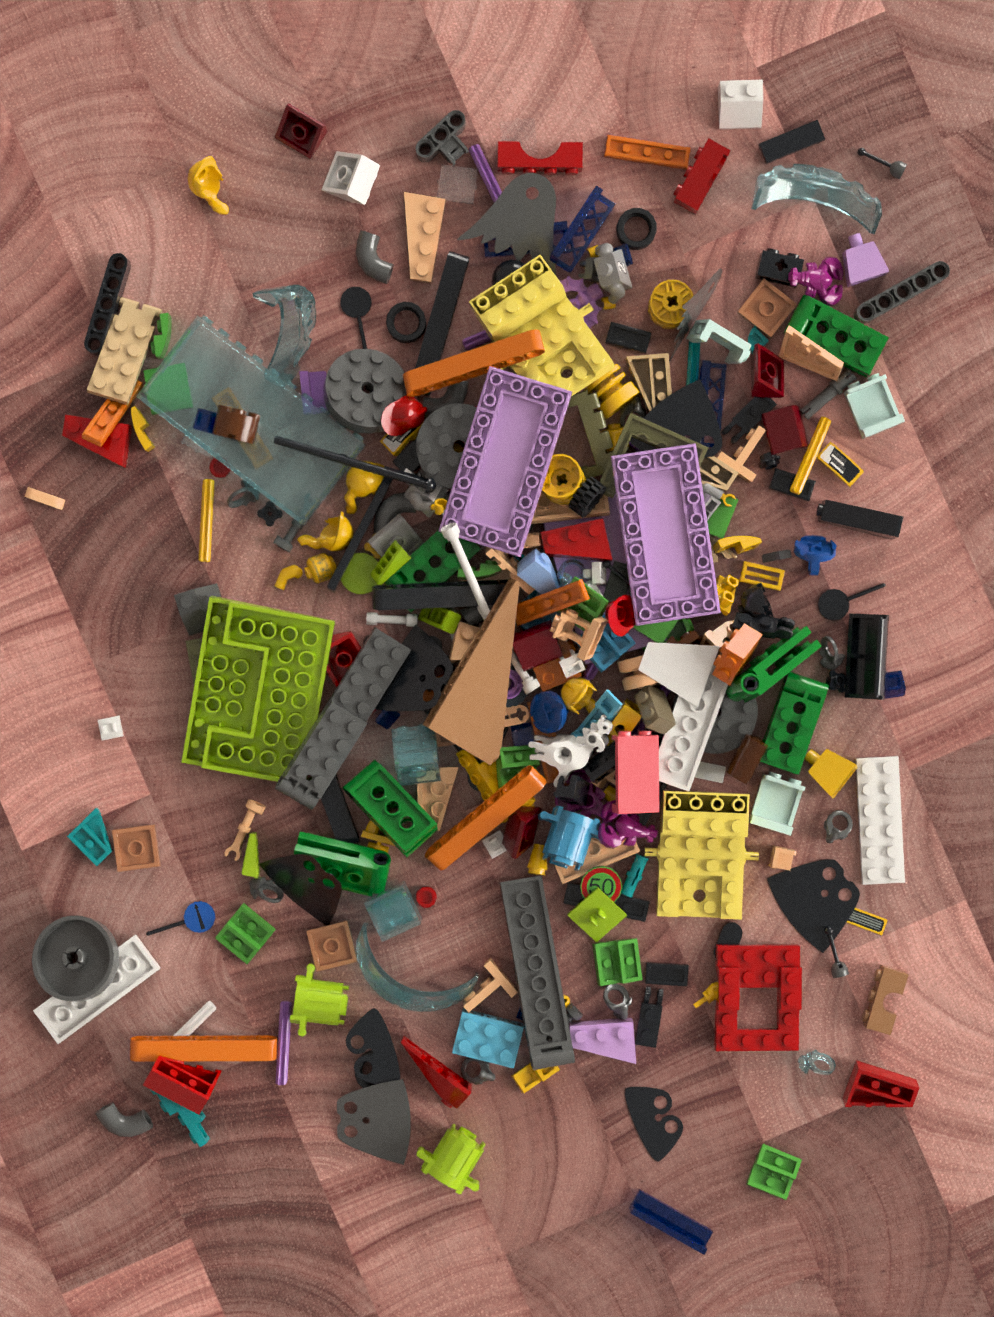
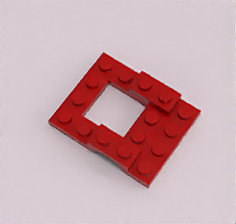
(758, 968)

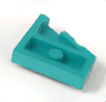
(92, 837)

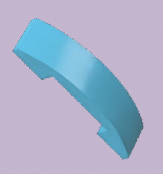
(607, 705)

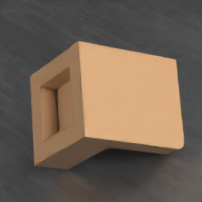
(781, 857)

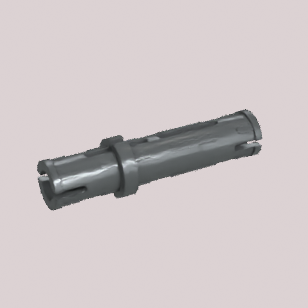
(828, 394)

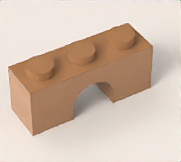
(887, 981)

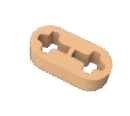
(44, 498)
(515, 721)

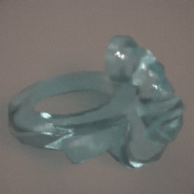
(565, 578)
(807, 1062)

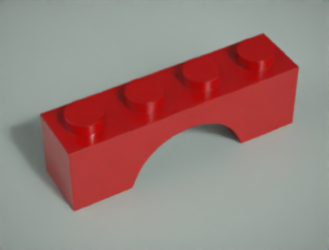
(514, 159)

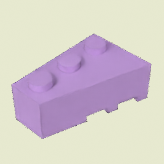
(605, 1037)

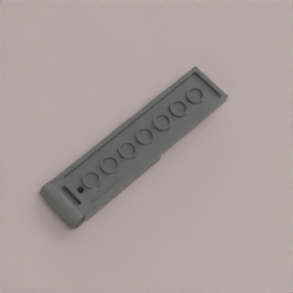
(342, 719)
(537, 973)

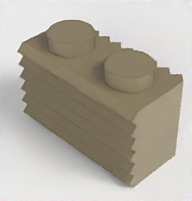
(655, 709)

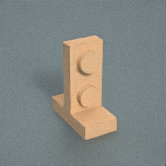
(743, 453)
(489, 986)

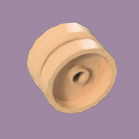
(639, 679)

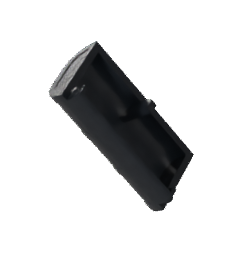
(866, 656)

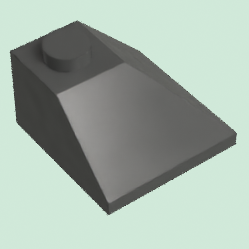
(194, 605)

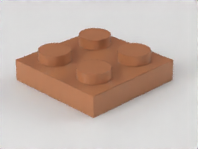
(767, 308)
(136, 848)
(332, 945)

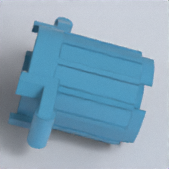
(568, 837)

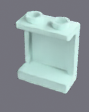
(707, 329)
(872, 406)
(776, 803)

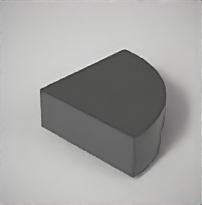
(779, 555)

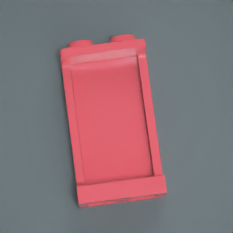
(636, 772)

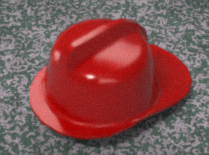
(402, 415)
(620, 615)

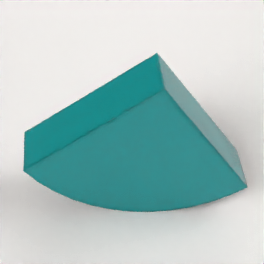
(756, 337)

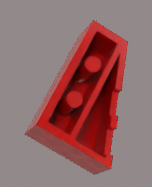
(701, 176)
(114, 448)
(578, 541)
(182, 1083)
(879, 1087)

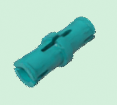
(634, 875)

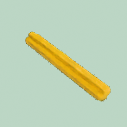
(810, 455)
(206, 520)

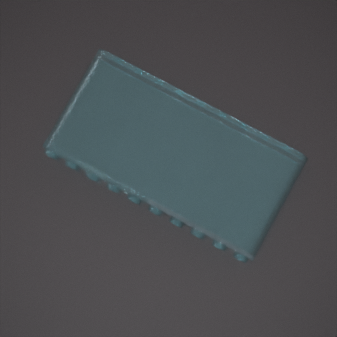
(213, 371)

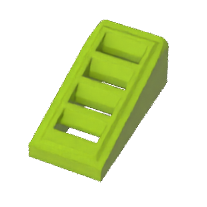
(390, 562)
(440, 618)
(251, 859)

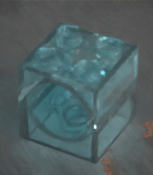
(415, 755)
(393, 911)

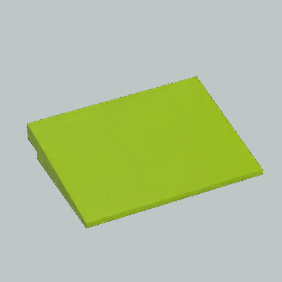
(255, 688)

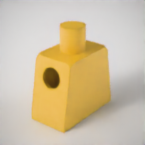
(627, 716)
(830, 770)

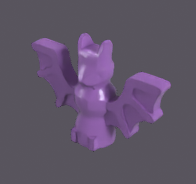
(584, 296)

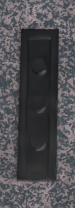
(633, 907)

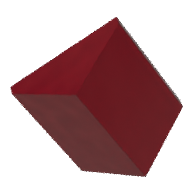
(300, 131)
(766, 373)
(785, 429)
(536, 646)
(521, 830)

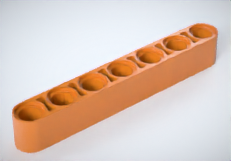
(473, 363)
(485, 817)
(204, 1048)

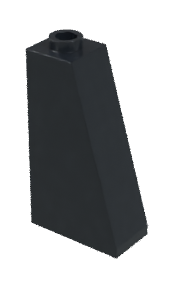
(860, 519)

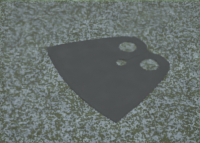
(389, 1124)

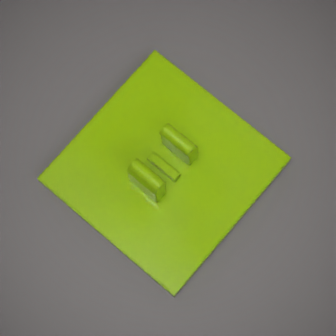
(597, 914)

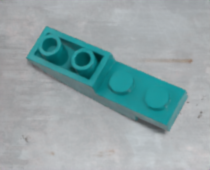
(186, 1117)

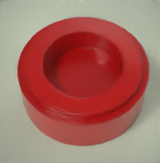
(218, 469)
(426, 896)

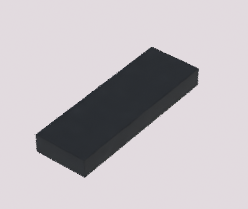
(791, 142)

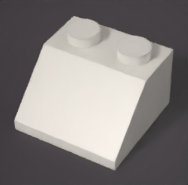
(740, 104)
(351, 177)

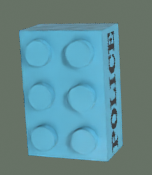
(488, 1038)

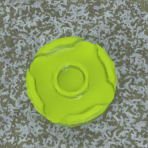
(357, 576)

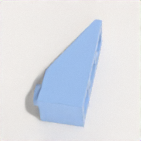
(538, 572)

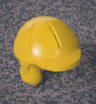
(205, 183)
(360, 484)
(333, 537)
(577, 694)

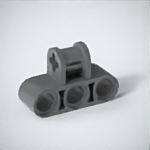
(451, 147)

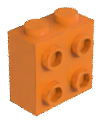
(736, 653)
(551, 673)

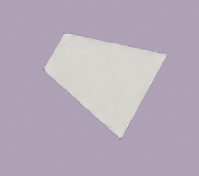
(680, 667)

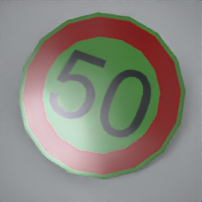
(605, 879)

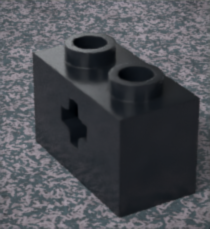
(768, 268)

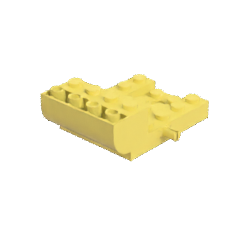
(537, 300)
(701, 850)

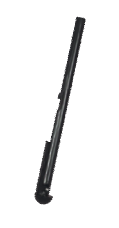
(428, 484)

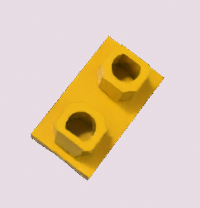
(726, 590)
(372, 833)

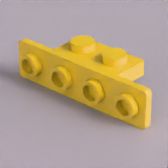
(481, 774)

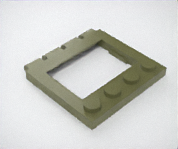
(593, 423)
(650, 434)

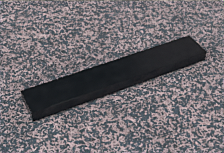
(359, 534)

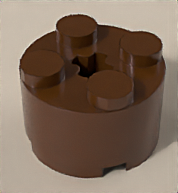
(236, 424)

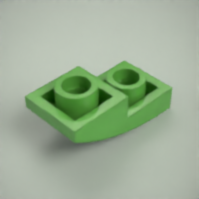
(161, 342)
(487, 570)

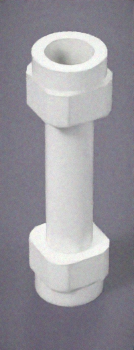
(373, 618)

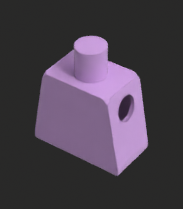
(862, 261)

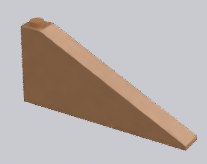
(476, 695)

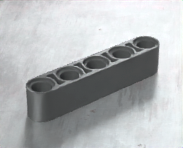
(908, 285)

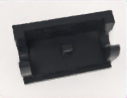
(408, 458)
(601, 764)
(575, 793)

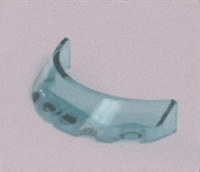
(819, 186)
(297, 321)
(400, 994)

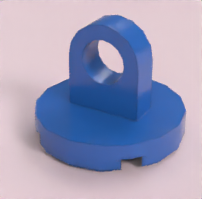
(814, 550)
(548, 712)

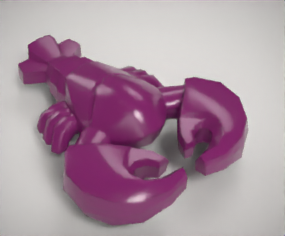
(820, 279)
(593, 803)
(626, 827)

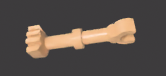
(244, 827)

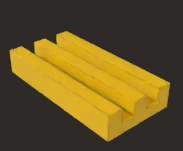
(748, 564)

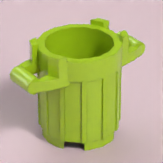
(318, 1001)
(453, 1159)

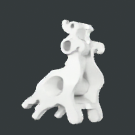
(569, 752)

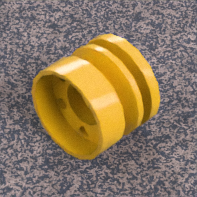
(658, 307)
(612, 392)
(562, 468)

